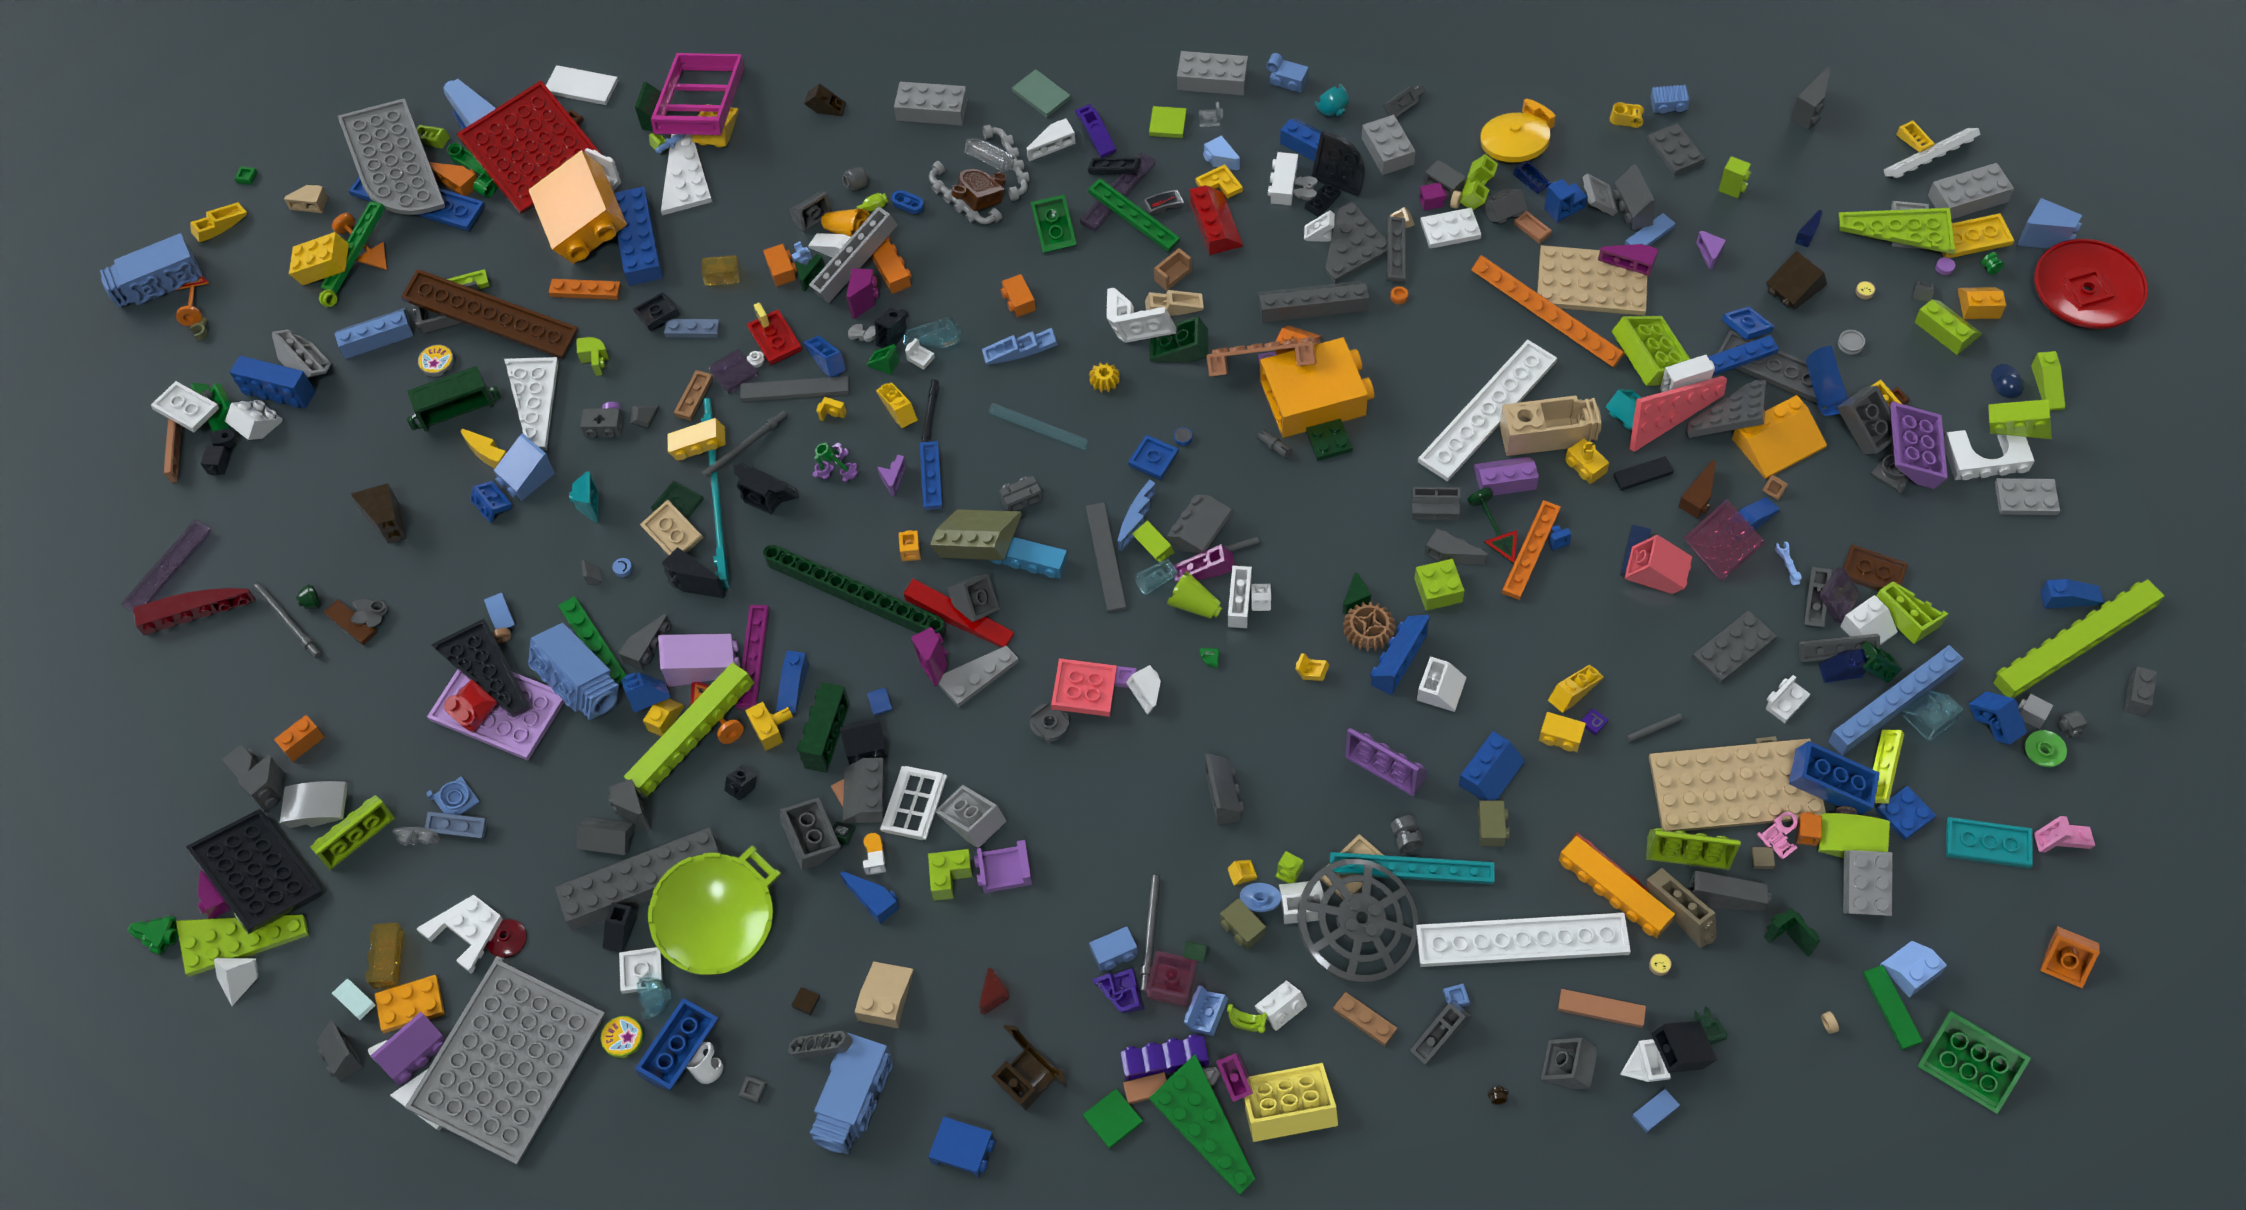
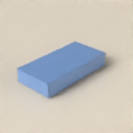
(1655, 1110)

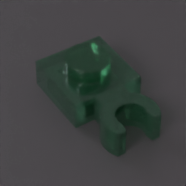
(1712, 1027)

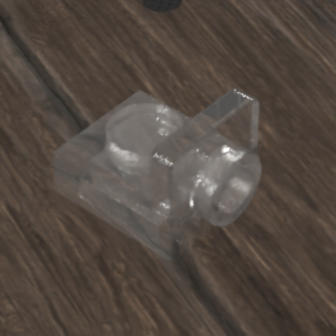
(1211, 117)

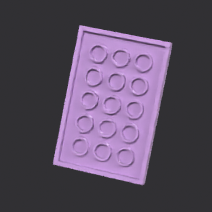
(499, 729)

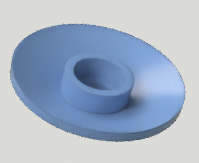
(1260, 897)

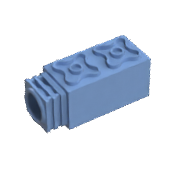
(151, 272)
(573, 671)
(850, 1094)

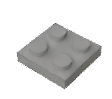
(1599, 194)

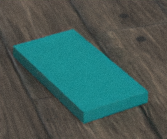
(1989, 842)

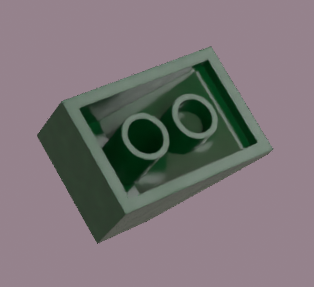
(1185, 346)

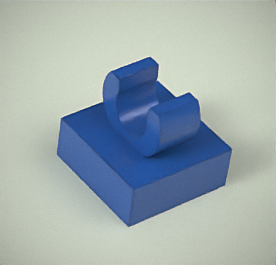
(1559, 538)

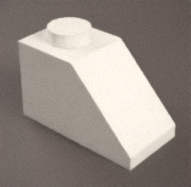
(1145, 687)

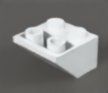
(252, 419)
(1441, 684)
(1290, 899)

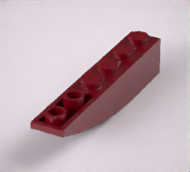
(188, 607)

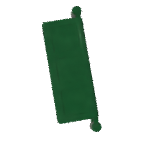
(450, 398)

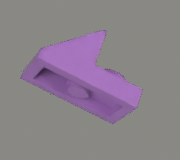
(893, 476)

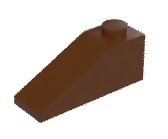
(1697, 497)

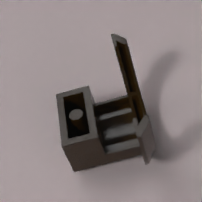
(1028, 1074)

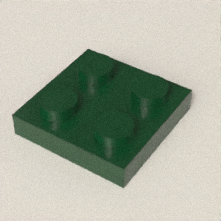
(1329, 439)

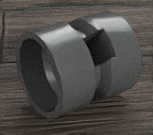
(1407, 834)

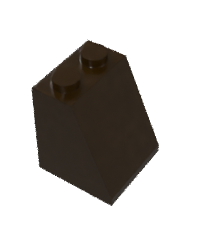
(1796, 281)
(382, 511)

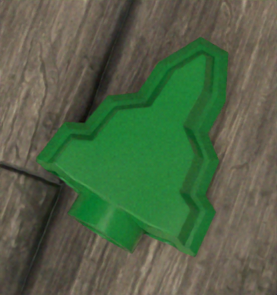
(156, 933)

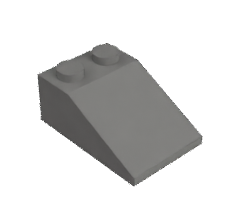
(971, 816)

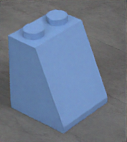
(2049, 226)
(523, 468)

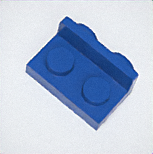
(489, 500)

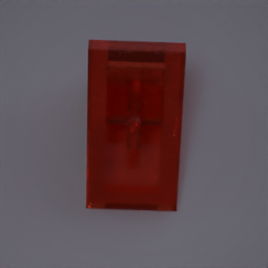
(993, 993)

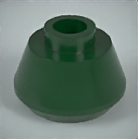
(308, 597)

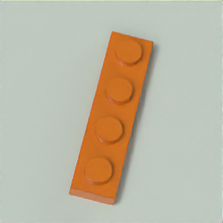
(585, 289)

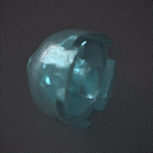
(652, 996)

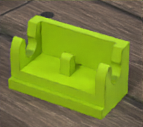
(1153, 542)

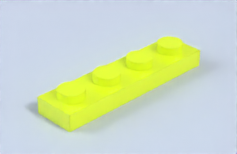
(1886, 762)

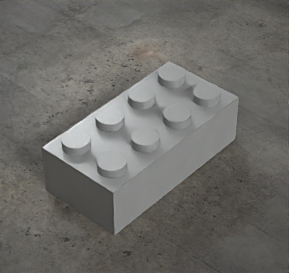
(1212, 73)
(930, 103)
(1971, 191)

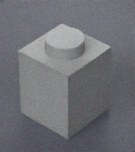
(2034, 710)

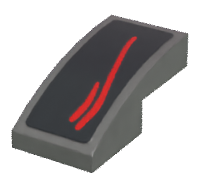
(1160, 202)

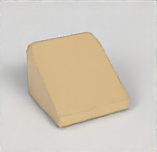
(1404, 213)

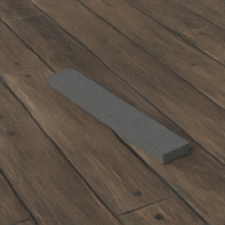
(794, 389)

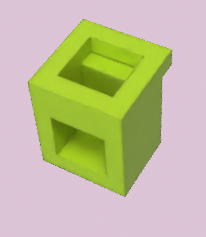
(1289, 868)

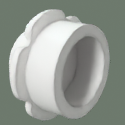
(756, 362)

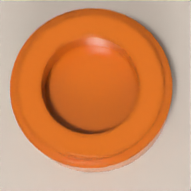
(1399, 295)

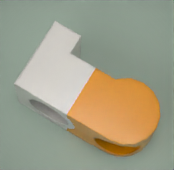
(876, 859)

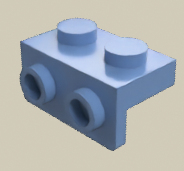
(1205, 1011)

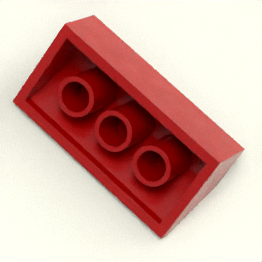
(1214, 219)

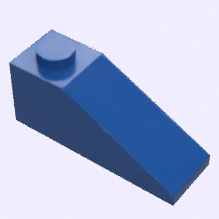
(826, 356)
(1759, 512)
(2070, 593)
(792, 680)
(873, 896)

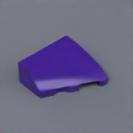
(1121, 990)

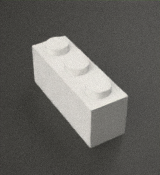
(1283, 178)
(1239, 596)

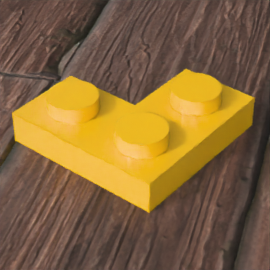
(1221, 178)

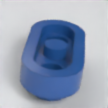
(910, 202)

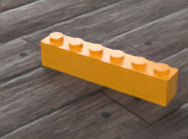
(1616, 887)

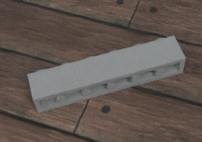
(853, 254)

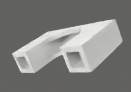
(1967, 464)

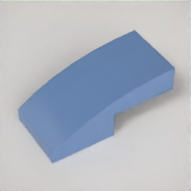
(499, 612)

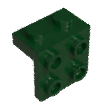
(1796, 929)

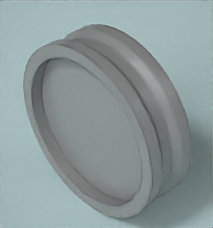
(1851, 342)

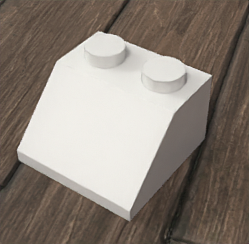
(1870, 618)

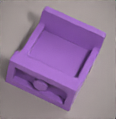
(1003, 868)

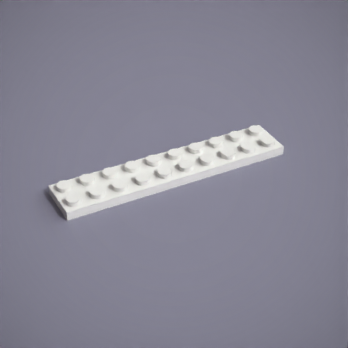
(1484, 411)
(1522, 939)

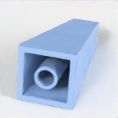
(466, 102)

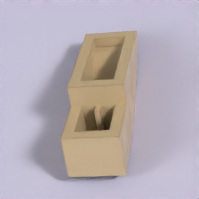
(1175, 302)

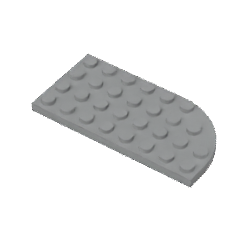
(391, 158)

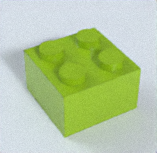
(1439, 584)

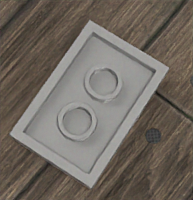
(2027, 496)

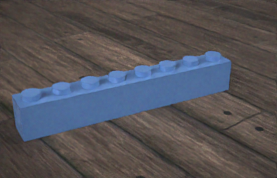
(1895, 700)

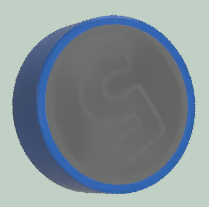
(1183, 436)

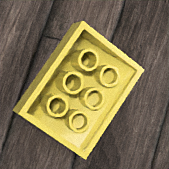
(1290, 1102)

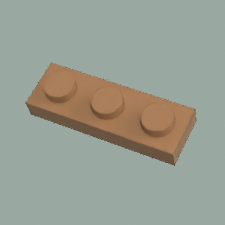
(693, 395)
(1365, 1019)

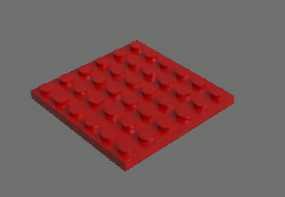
(524, 142)

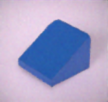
(879, 701)

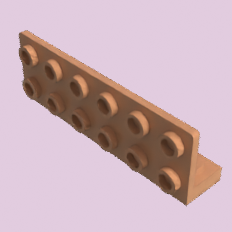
(1304, 353)

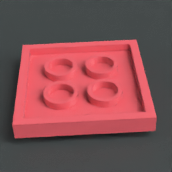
(1084, 687)

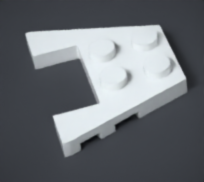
(469, 920)

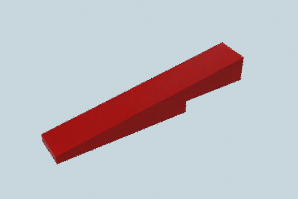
(941, 605)

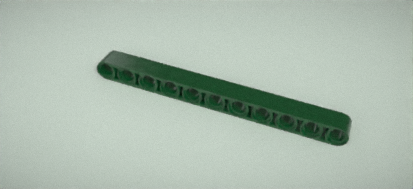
(848, 585)

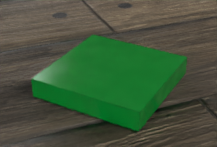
(1112, 1119)

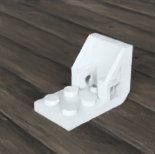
(1137, 325)

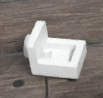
(918, 355)

